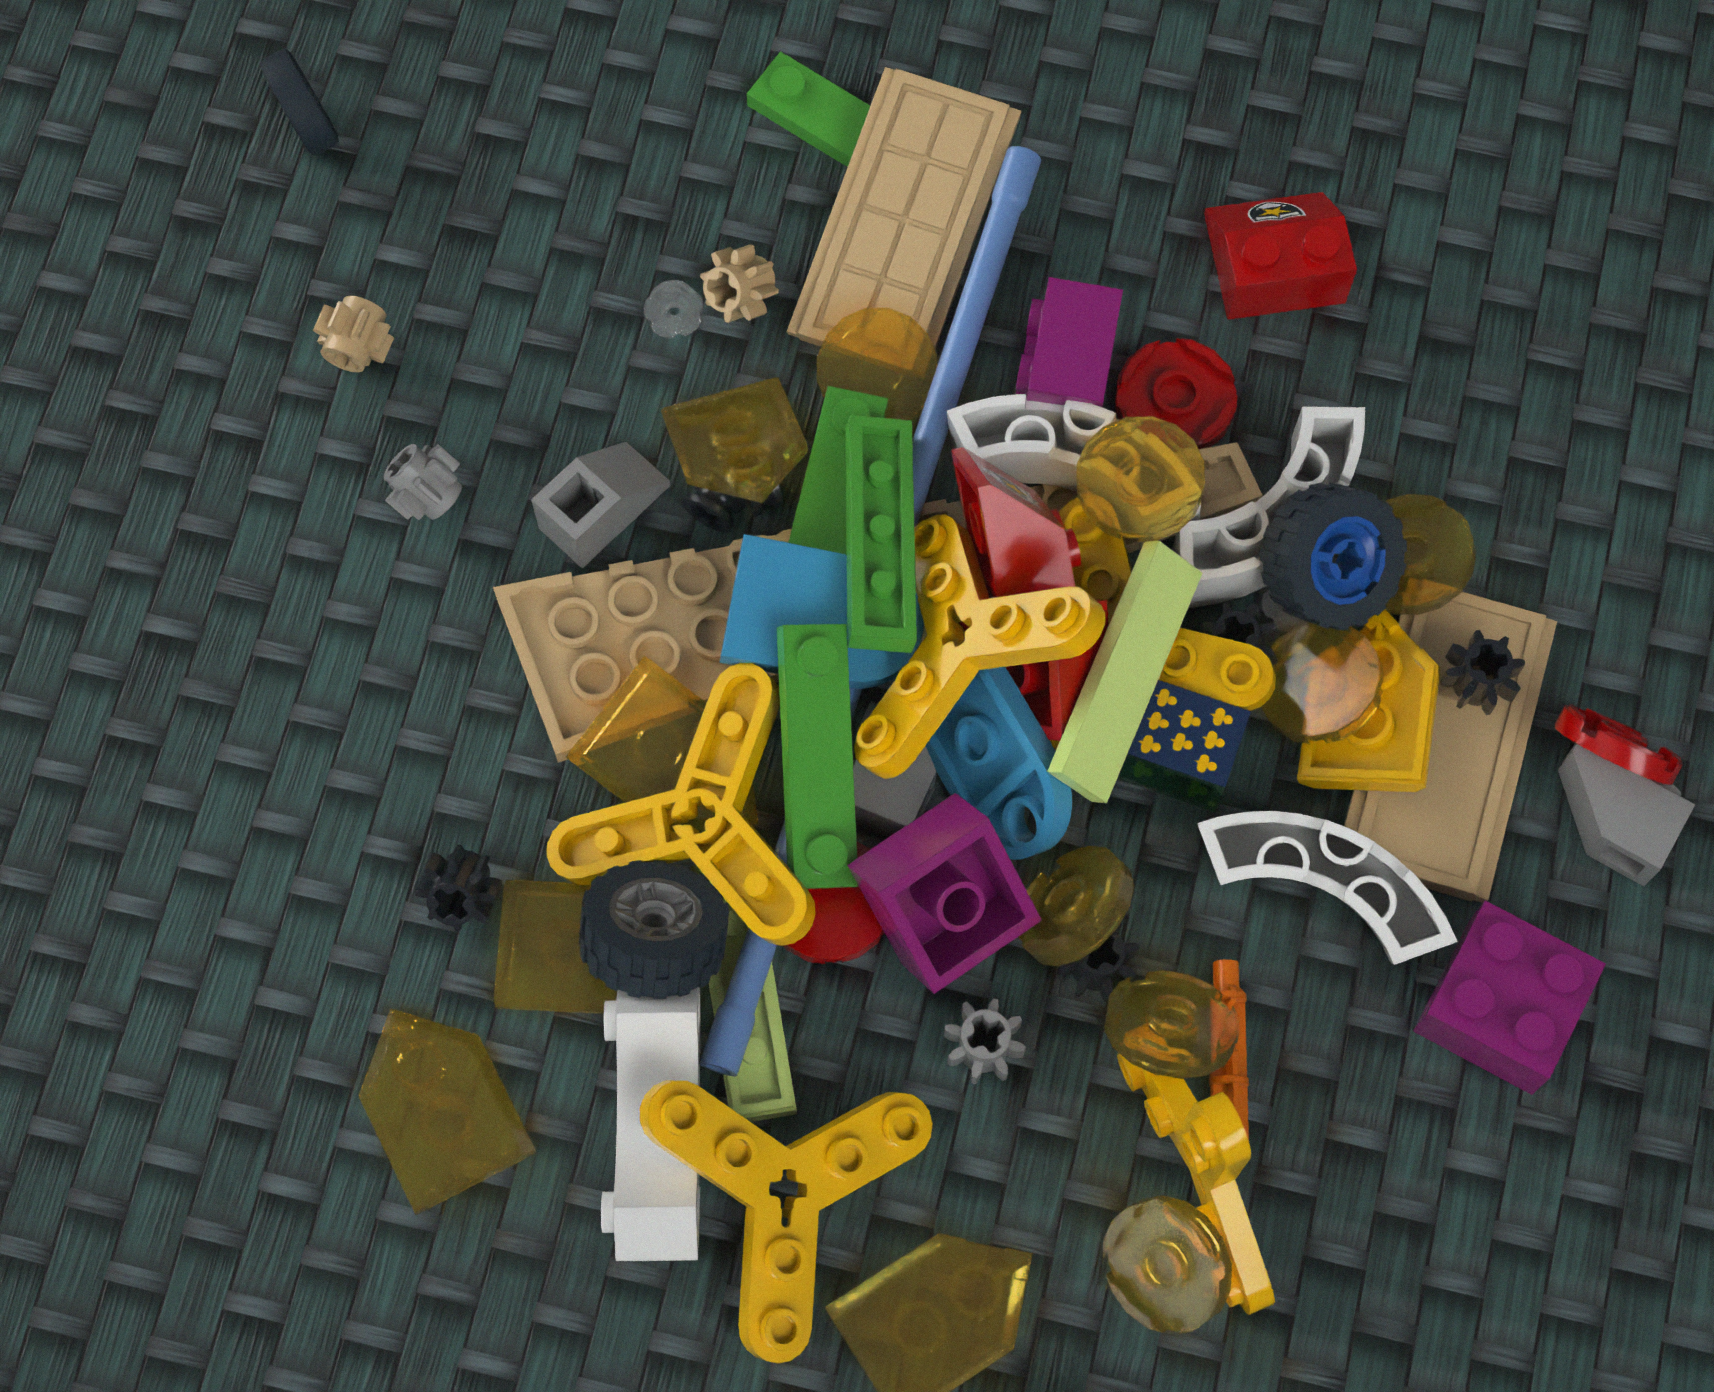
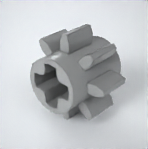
(422, 481)
(979, 1058)

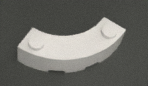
(1030, 437)
(1228, 546)
(1338, 862)
(654, 1193)

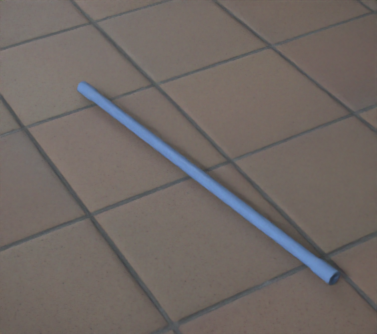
(1010, 196)

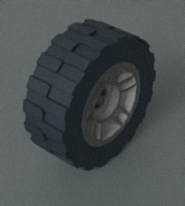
(653, 929)

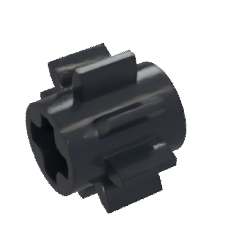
(1239, 623)
(1472, 685)
(458, 887)
(1107, 973)

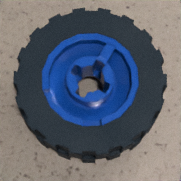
(1302, 548)

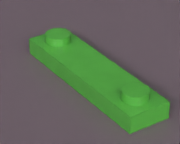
(809, 107)
(822, 501)
(880, 534)
(817, 754)

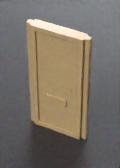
(907, 206)
(1458, 822)

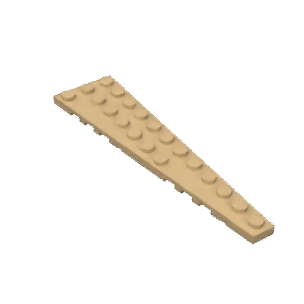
(593, 628)

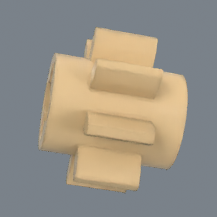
(739, 283)
(353, 333)

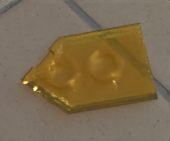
(737, 439)
(644, 739)
(540, 951)
(440, 1109)
(935, 1314)

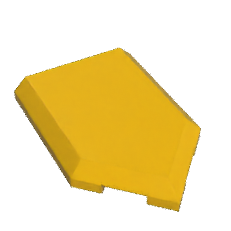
(1397, 739)

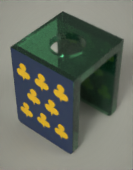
(1185, 746)

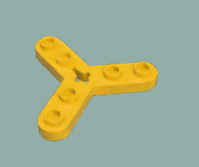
(1001, 634)
(1197, 660)
(719, 777)
(1216, 1152)
(744, 1161)

